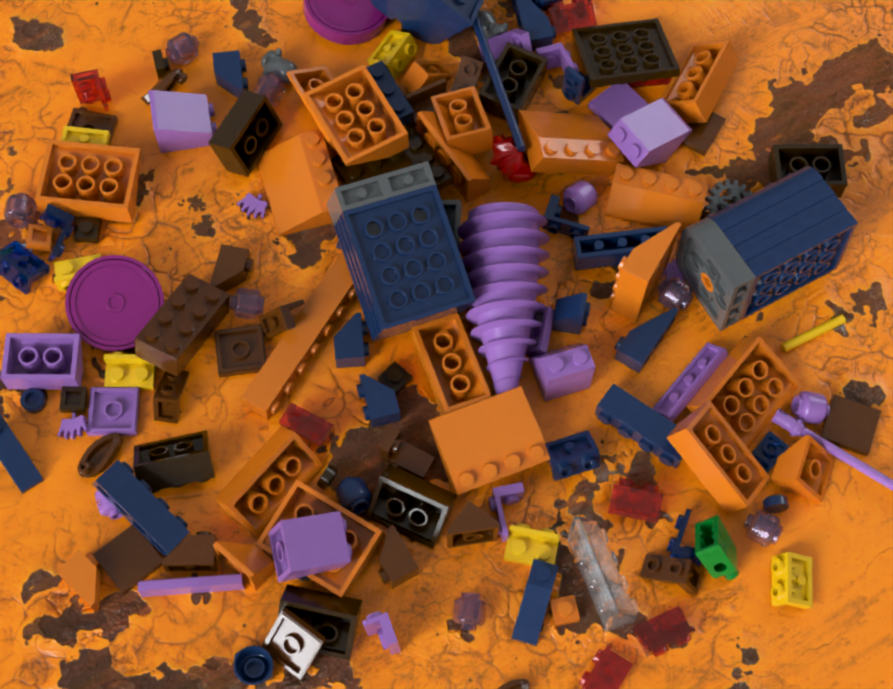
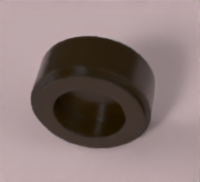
(327, 477)

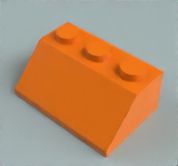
(463, 120)

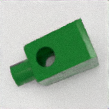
(716, 548)

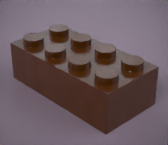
(182, 325)

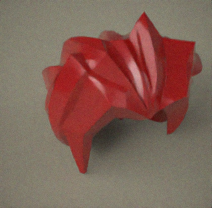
(512, 163)

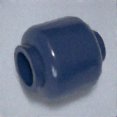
(354, 495)

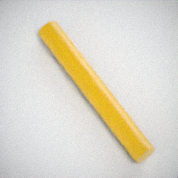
(813, 333)

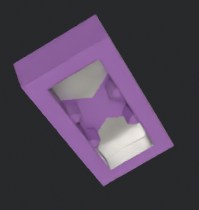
(541, 334)

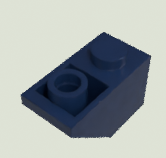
(229, 72)
(571, 313)
(349, 344)
(380, 402)

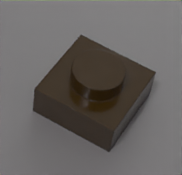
(161, 64)
(87, 230)
(395, 377)
(73, 399)

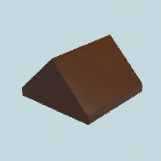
(472, 527)

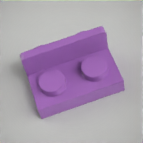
(381, 624)

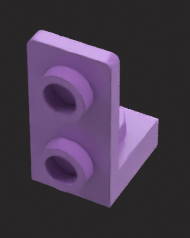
(516, 36)
(557, 56)
(505, 494)

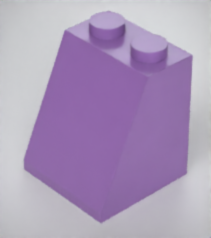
(181, 120)
(650, 133)
(563, 371)
(309, 545)

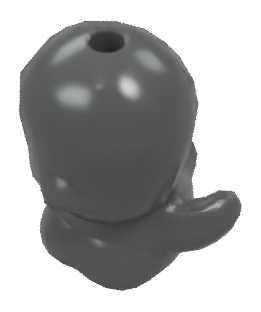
(490, 25)
(274, 63)

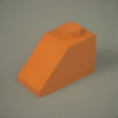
(424, 73)
(83, 577)

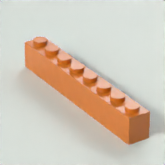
(300, 343)

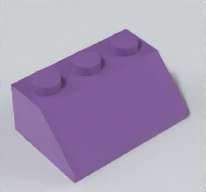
(42, 361)

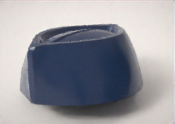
(253, 665)

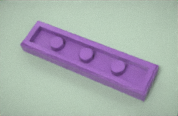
(690, 381)
(191, 585)

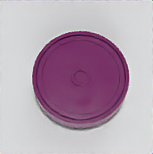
(345, 20)
(112, 302)

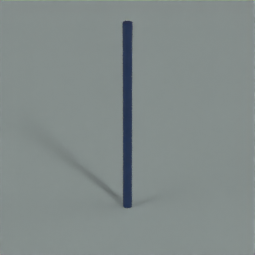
(498, 84)

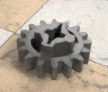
(733, 194)

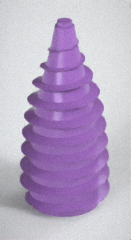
(504, 273)

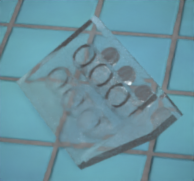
(601, 574)

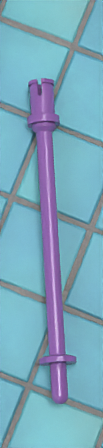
(798, 428)

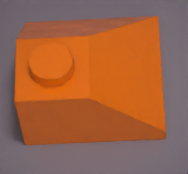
(804, 469)
(247, 560)

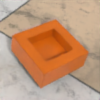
(39, 237)
(564, 610)

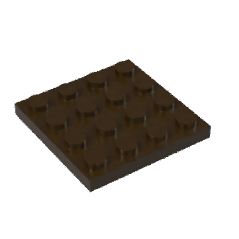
(625, 53)
(417, 153)

